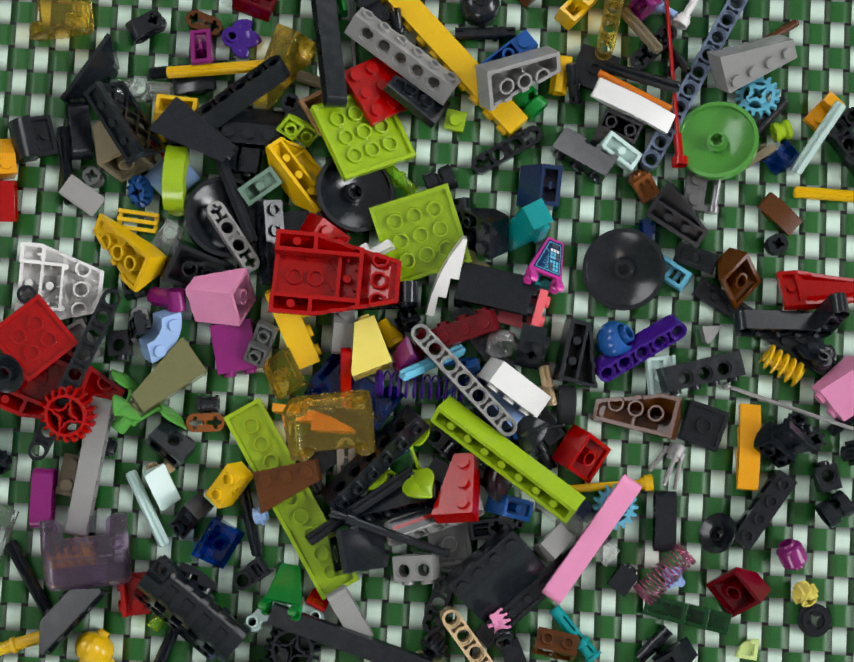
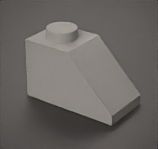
(342, 330)

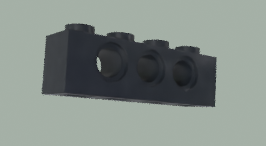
(268, 219)
(732, 369)
(763, 508)

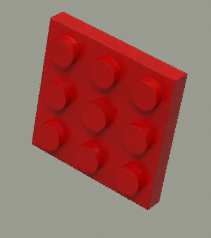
(366, 86)
(35, 337)

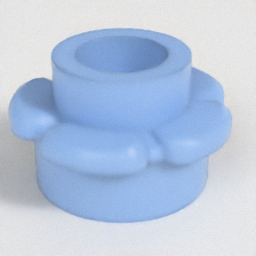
(258, 517)

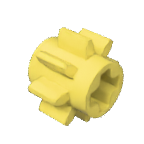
(805, 593)

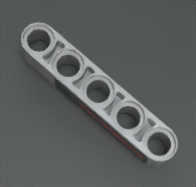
(419, 524)

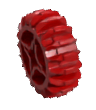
(51, 410)

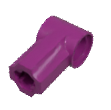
(173, 298)

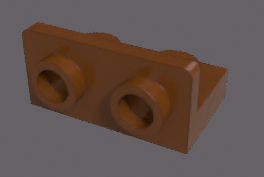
(555, 644)

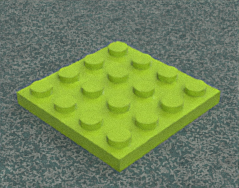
(357, 145)
(421, 229)

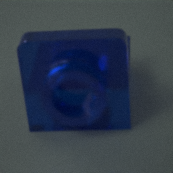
(782, 158)

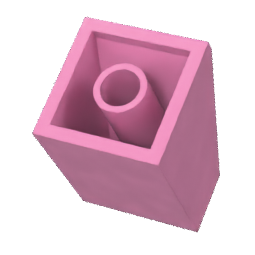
(221, 297)
(837, 390)

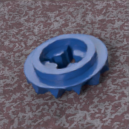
(145, 197)

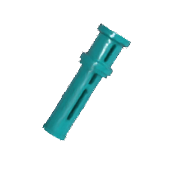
(585, 647)

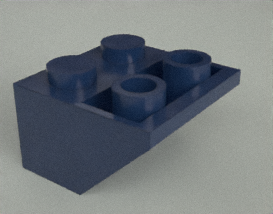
(540, 182)

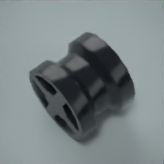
(772, 247)

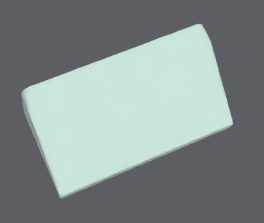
(627, 154)
(162, 486)

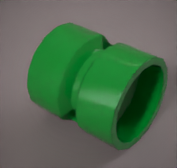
(530, 102)

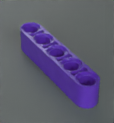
(645, 345)

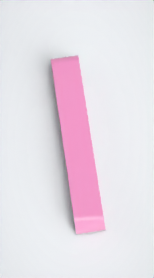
(591, 539)

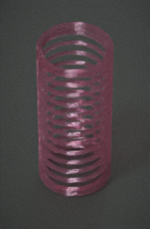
(687, 558)

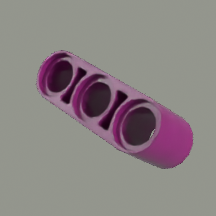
(42, 495)

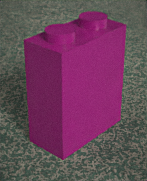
(230, 347)

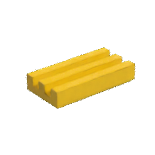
(155, 223)

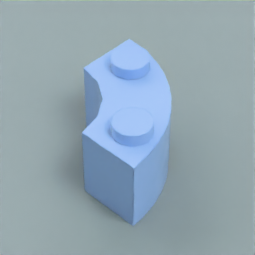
(162, 335)

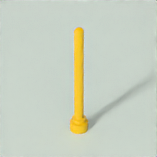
(645, 481)

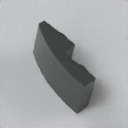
(261, 343)

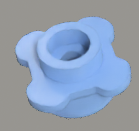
(680, 581)

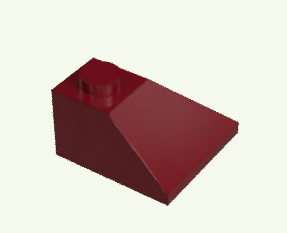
(738, 590)

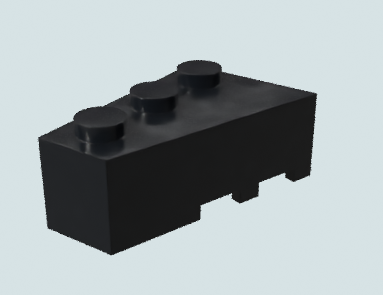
(575, 355)

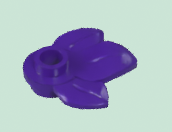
(244, 38)

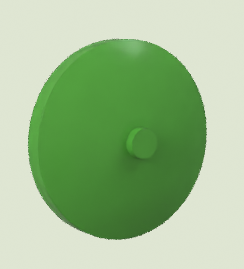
(719, 140)

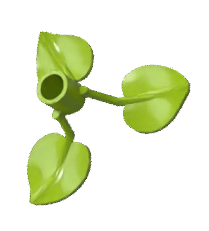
(421, 482)

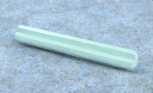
(818, 137)
(147, 508)

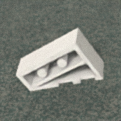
(514, 387)

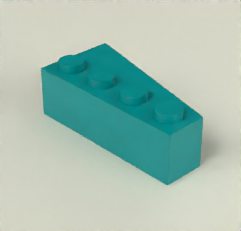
(529, 225)

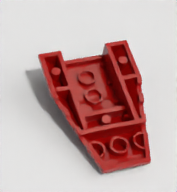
(329, 276)
(27, 399)

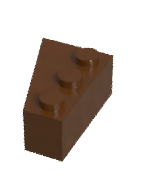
(284, 482)

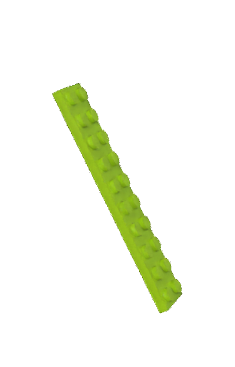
(300, 514)

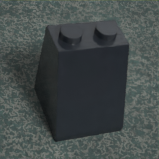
(357, 551)

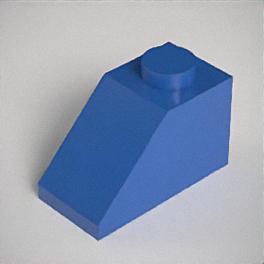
(510, 507)

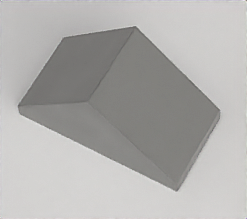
(554, 543)

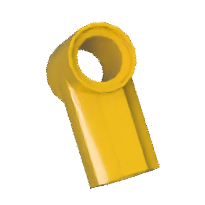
(558, 82)

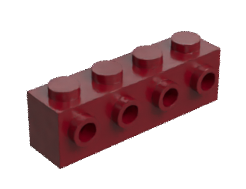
(462, 330)

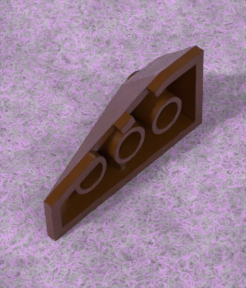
(649, 414)

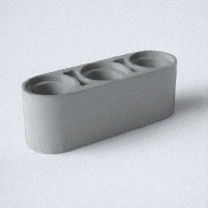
(348, 610)

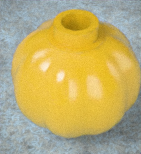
(94, 646)

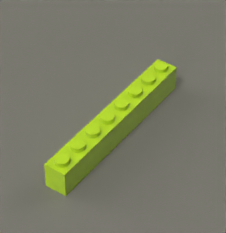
(507, 459)

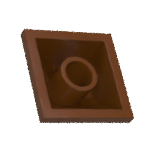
(737, 275)

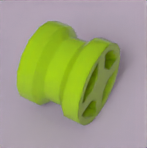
(781, 130)

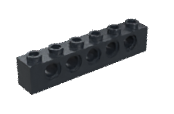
(365, 470)

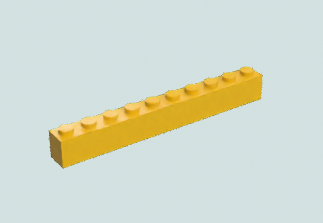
(455, 58)

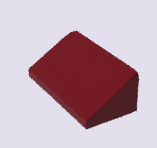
(256, 8)

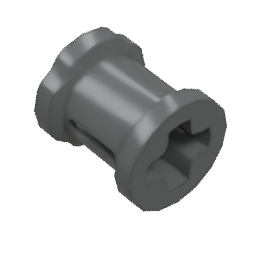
(90, 172)

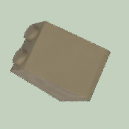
(112, 160)

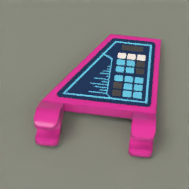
(549, 263)

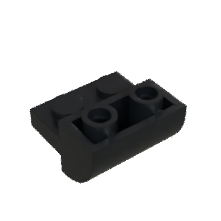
(620, 124)
(33, 138)
(782, 443)

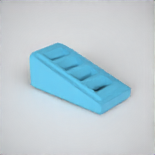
(681, 271)

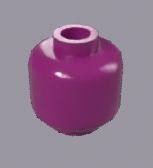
(791, 554)

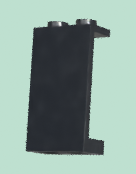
(495, 290)

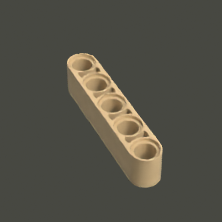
(469, 641)

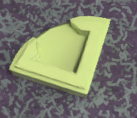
(748, 649)

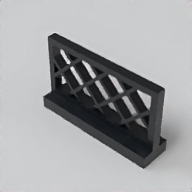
(117, 123)

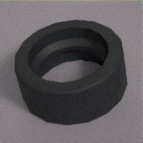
(566, 404)

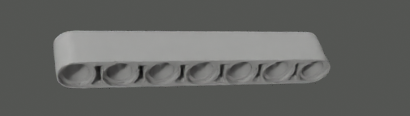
(473, 384)
(89, 471)

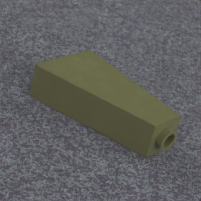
(169, 377)

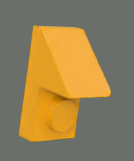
(816, 116)

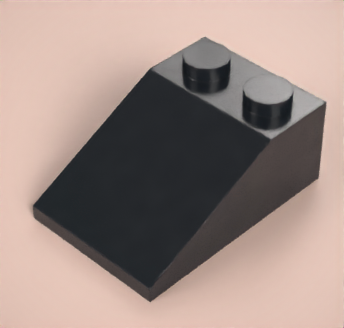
(187, 261)

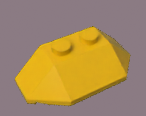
(296, 171)

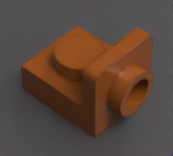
(643, 185)

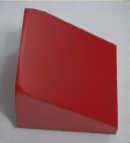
(316, 601)

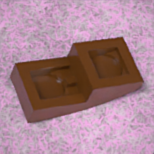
(778, 212)

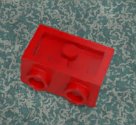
(129, 604)

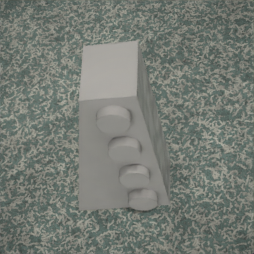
(749, 61)
(514, 74)

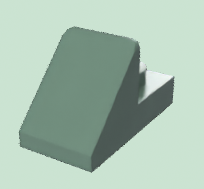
(259, 186)

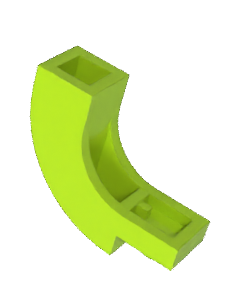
(174, 179)

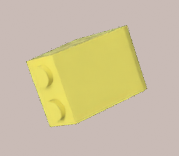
(368, 348)

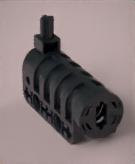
(190, 610)

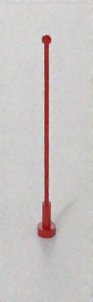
(679, 159)

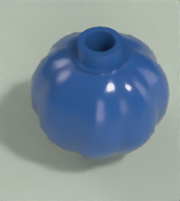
(613, 338)

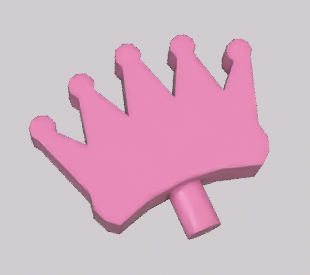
(498, 621)

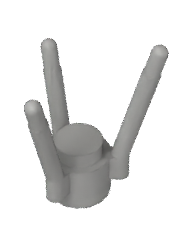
(675, 453)

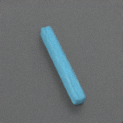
(427, 364)

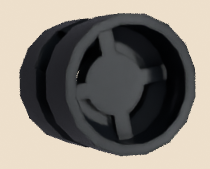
(443, 176)
(828, 509)

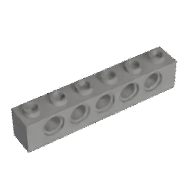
(392, 55)

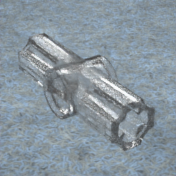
(151, 88)

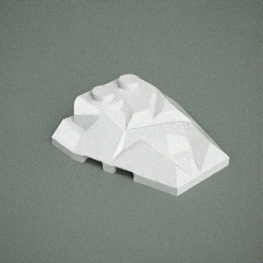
(62, 281)

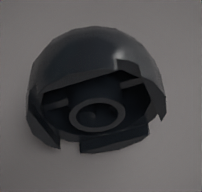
(479, 12)

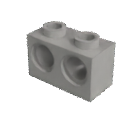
(415, 564)

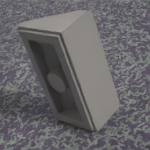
(81, 195)

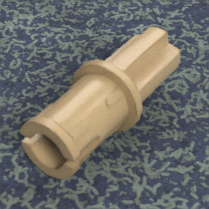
(547, 383)

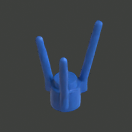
(471, 364)

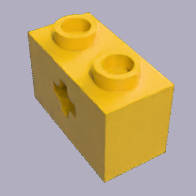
(229, 484)

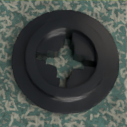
(823, 623)

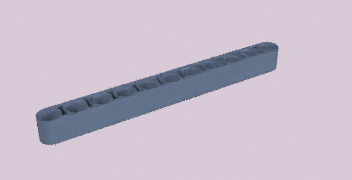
(694, 83)

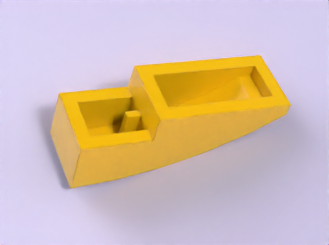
(572, 12)

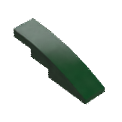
(689, 614)

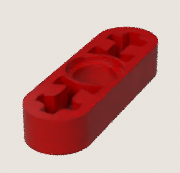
(345, 369)

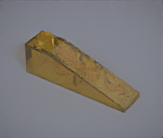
(296, 53)

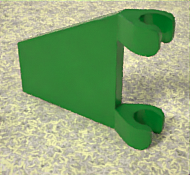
(285, 589)

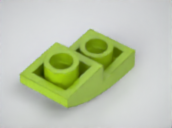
(297, 129)

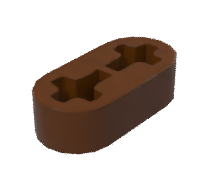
(205, 19)

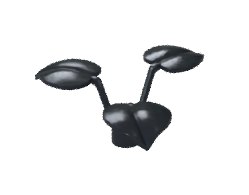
(530, 434)

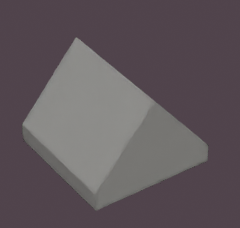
(708, 333)

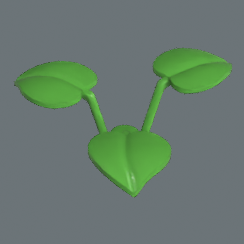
(128, 415)

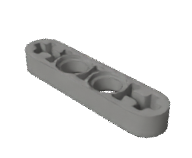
(236, 234)

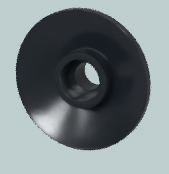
(14, 378)
(712, 529)

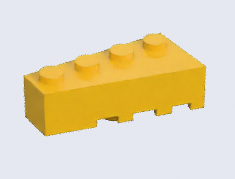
(297, 337)

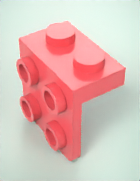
(515, 320)

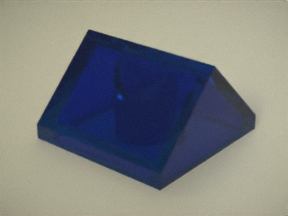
(218, 542)

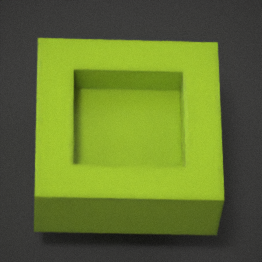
(455, 121)

